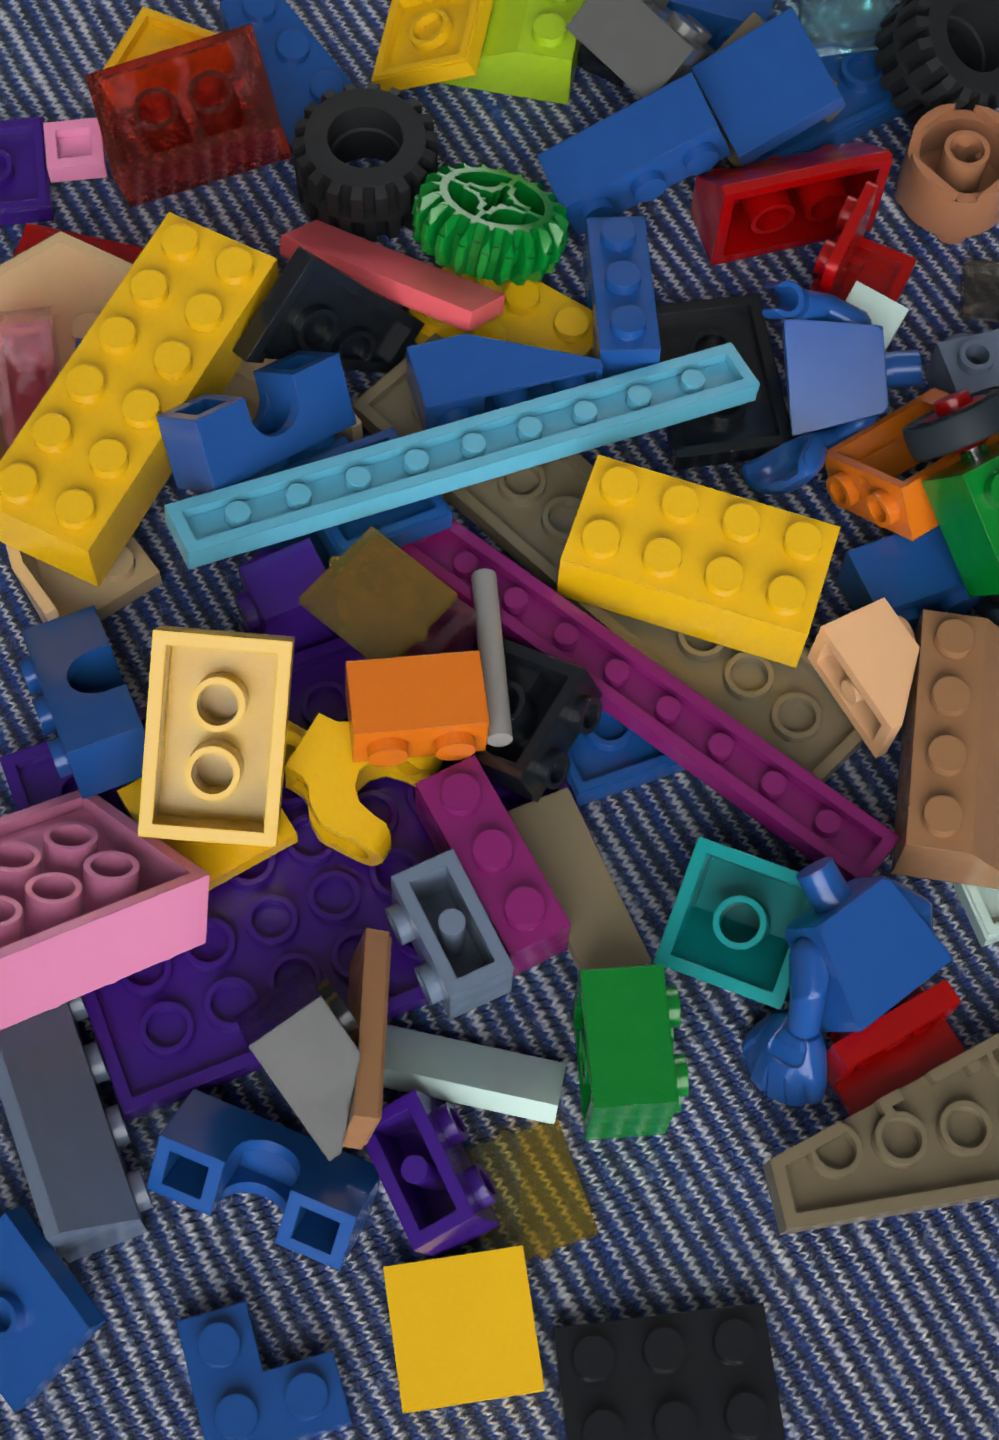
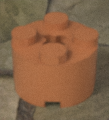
(952, 172)

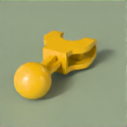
(324, 775)

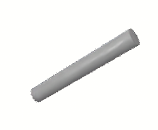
(492, 655)

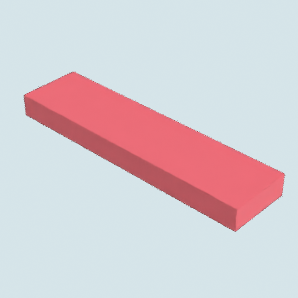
(398, 276)

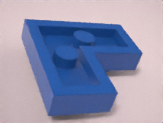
(242, 1399)

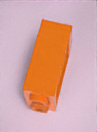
(865, 470)

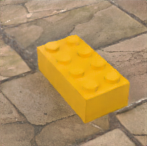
(696, 560)

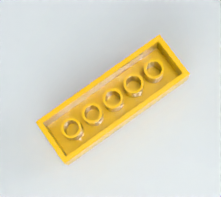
(94, 443)

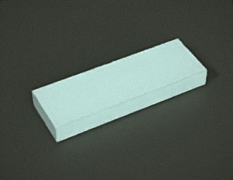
(473, 1074)

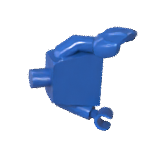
(833, 383)
(847, 967)

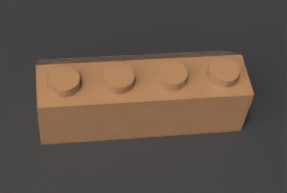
(951, 755)

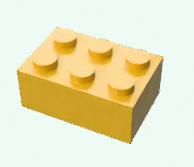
(215, 736)

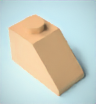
(868, 669)

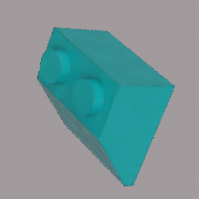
(734, 923)

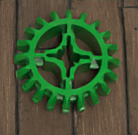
(489, 224)

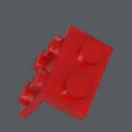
(860, 259)
(894, 1048)

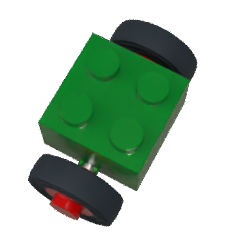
(968, 491)

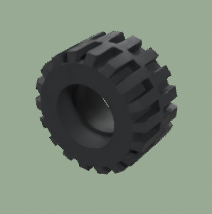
(940, 55)
(357, 127)

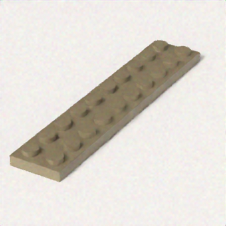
(532, 519)

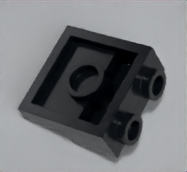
(548, 710)

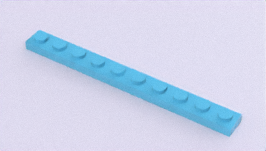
(456, 455)

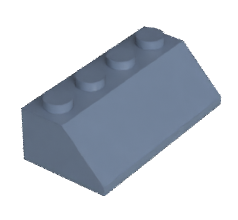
(69, 1135)

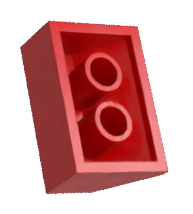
(783, 199)

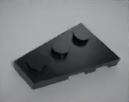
(331, 312)

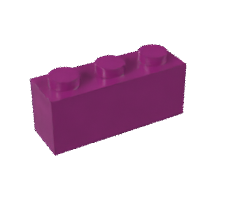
(468, 816)

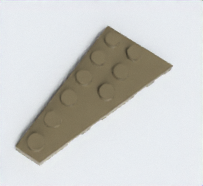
(901, 1155)

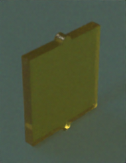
(378, 597)
(536, 1191)

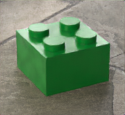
(626, 1051)

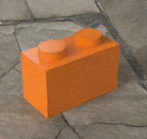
(416, 707)

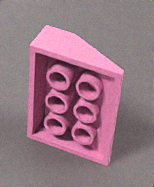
(87, 903)

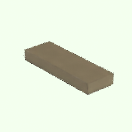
(570, 861)

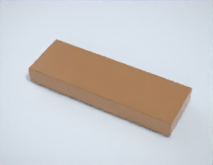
(369, 1006)

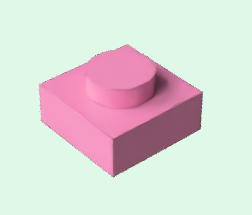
(74, 150)

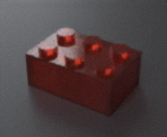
(189, 115)

